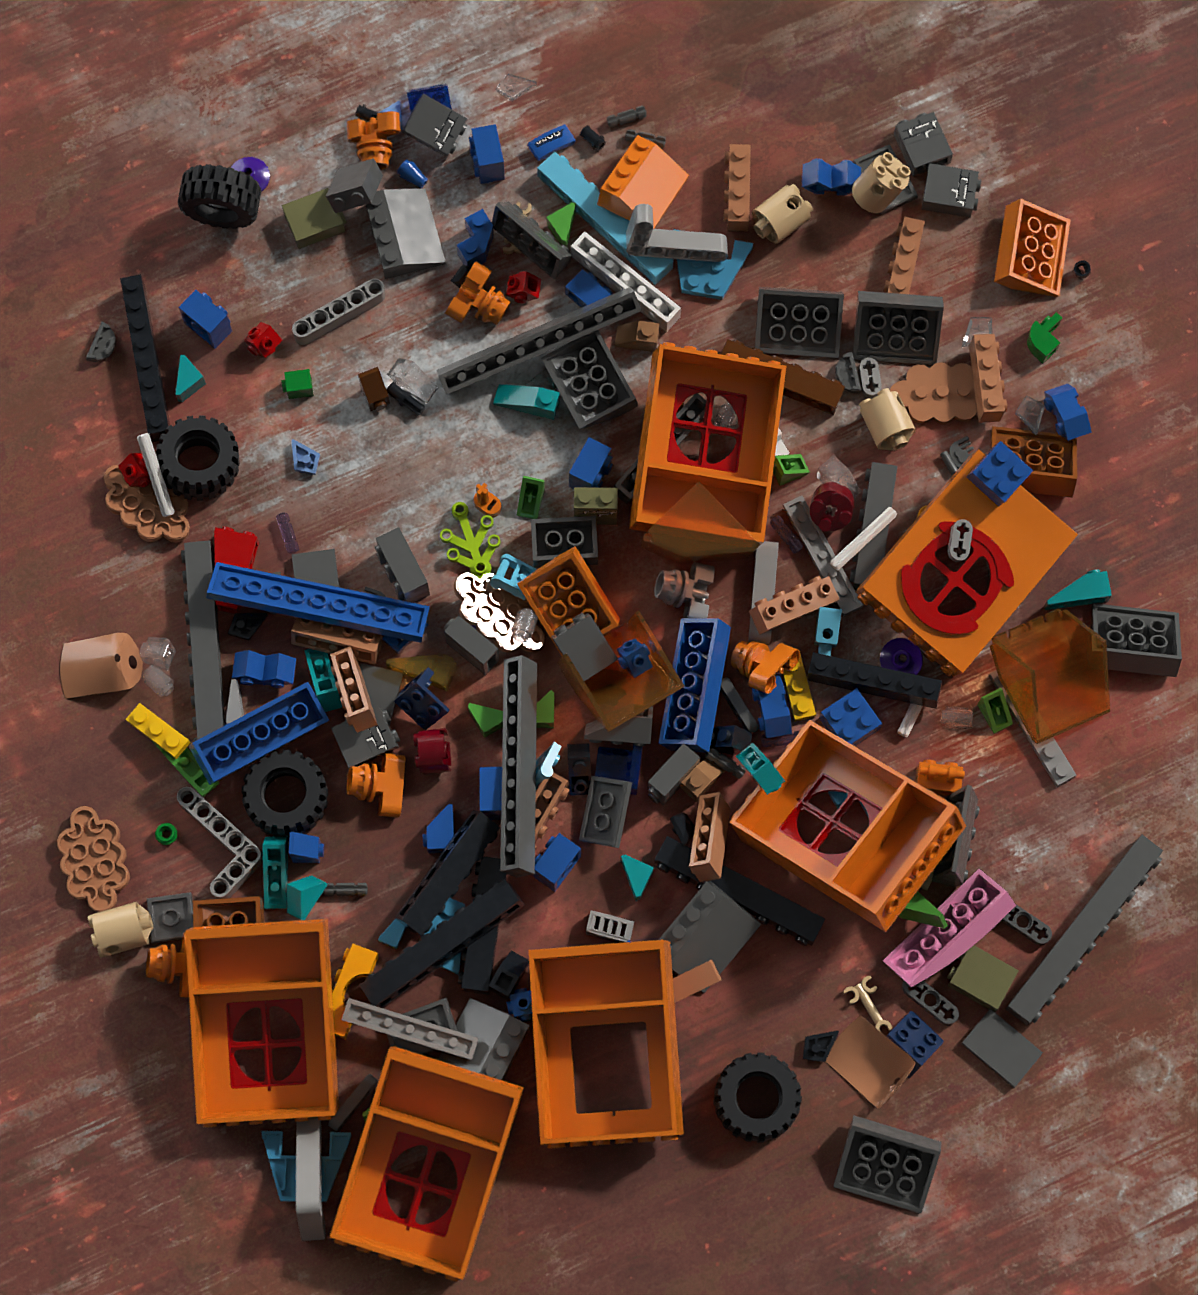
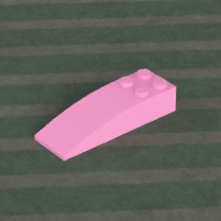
(969, 915)

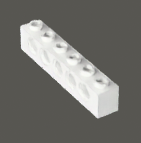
(620, 276)

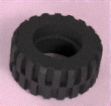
(219, 196)
(198, 433)
(274, 767)
(775, 1071)

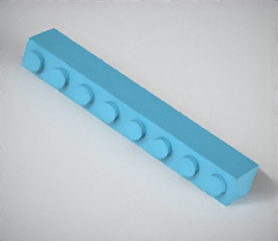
(573, 188)

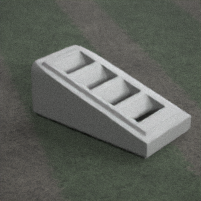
(235, 704)
(612, 919)

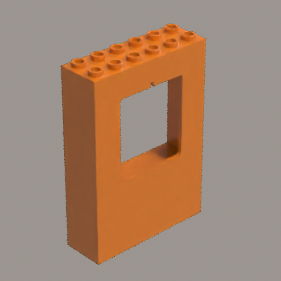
(602, 988)

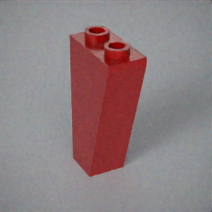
(235, 550)

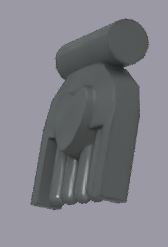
(956, 455)

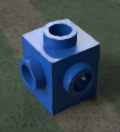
(634, 657)
(521, 1013)

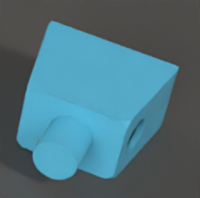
(827, 621)

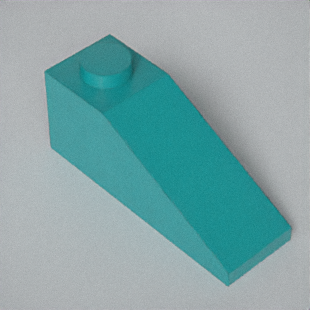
(528, 400)
(1086, 590)
(323, 679)
(760, 768)
(275, 872)

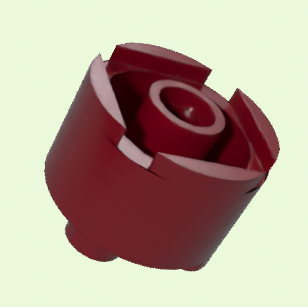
(828, 517)
(433, 751)

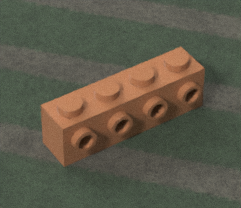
(738, 187)
(905, 256)
(986, 378)
(793, 605)
(333, 638)
(353, 689)
(547, 799)
(709, 837)

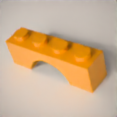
(357, 965)

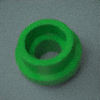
(166, 827)

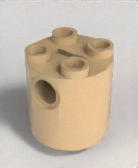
(880, 183)
(781, 214)
(887, 420)
(120, 929)

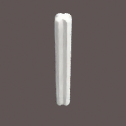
(155, 474)
(863, 538)

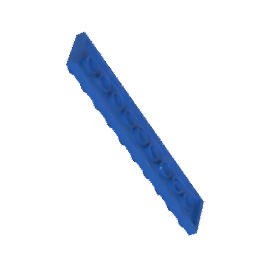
(318, 602)

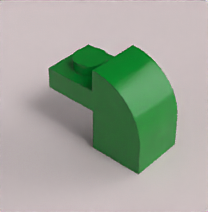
(1041, 341)

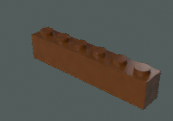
(798, 384)

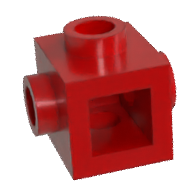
(523, 287)
(262, 340)
(135, 470)

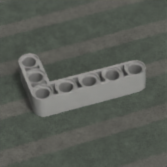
(674, 244)
(225, 838)
(308, 1180)

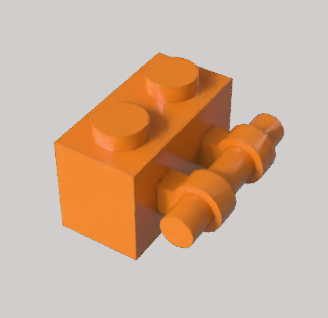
(940, 778)

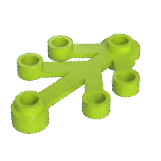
(471, 544)

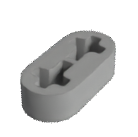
(874, 377)
(955, 540)

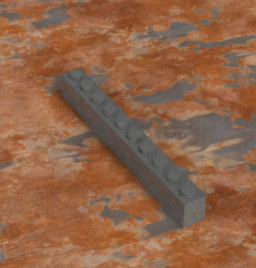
(539, 340)
(203, 639)
(519, 767)
(1084, 929)

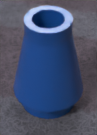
(412, 174)

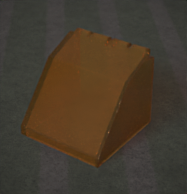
(699, 531)
(1053, 673)
(613, 692)

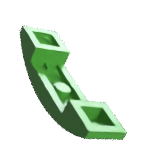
(190, 770)

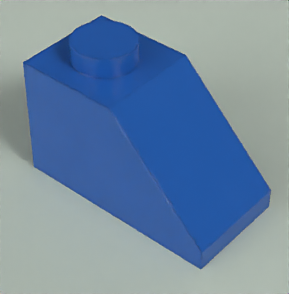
(440, 831)
(305, 848)

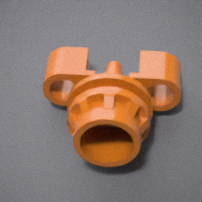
(372, 137)
(489, 304)
(760, 664)
(388, 784)
(166, 963)

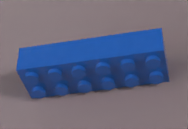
(700, 666)
(258, 733)

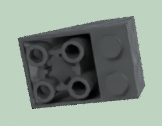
(635, 730)

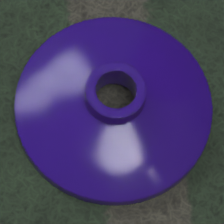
(258, 168)
(891, 654)

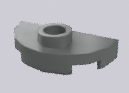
(103, 344)
(847, 373)

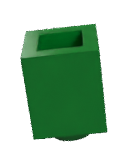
(298, 384)

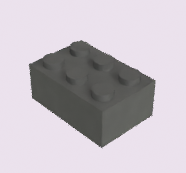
(558, 535)
(401, 566)

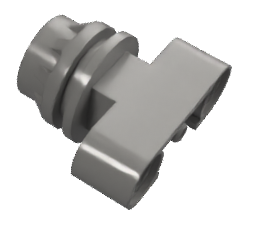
(679, 588)

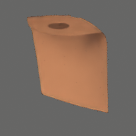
(91, 667)
(870, 1061)

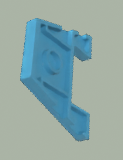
(709, 277)
(394, 933)
(285, 1166)

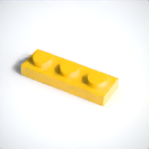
(799, 692)
(158, 731)

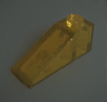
(443, 668)

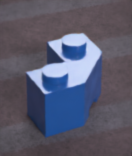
(821, 176)
(480, 239)
(1071, 418)
(264, 670)
(775, 714)

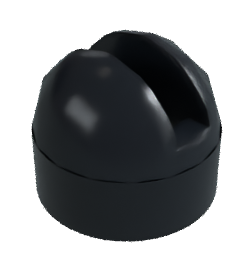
(1087, 268)

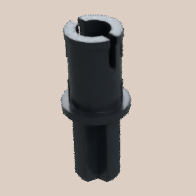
(405, 399)

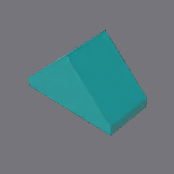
(188, 380)
(637, 875)
(303, 895)

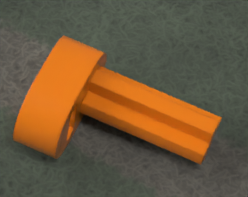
(484, 498)

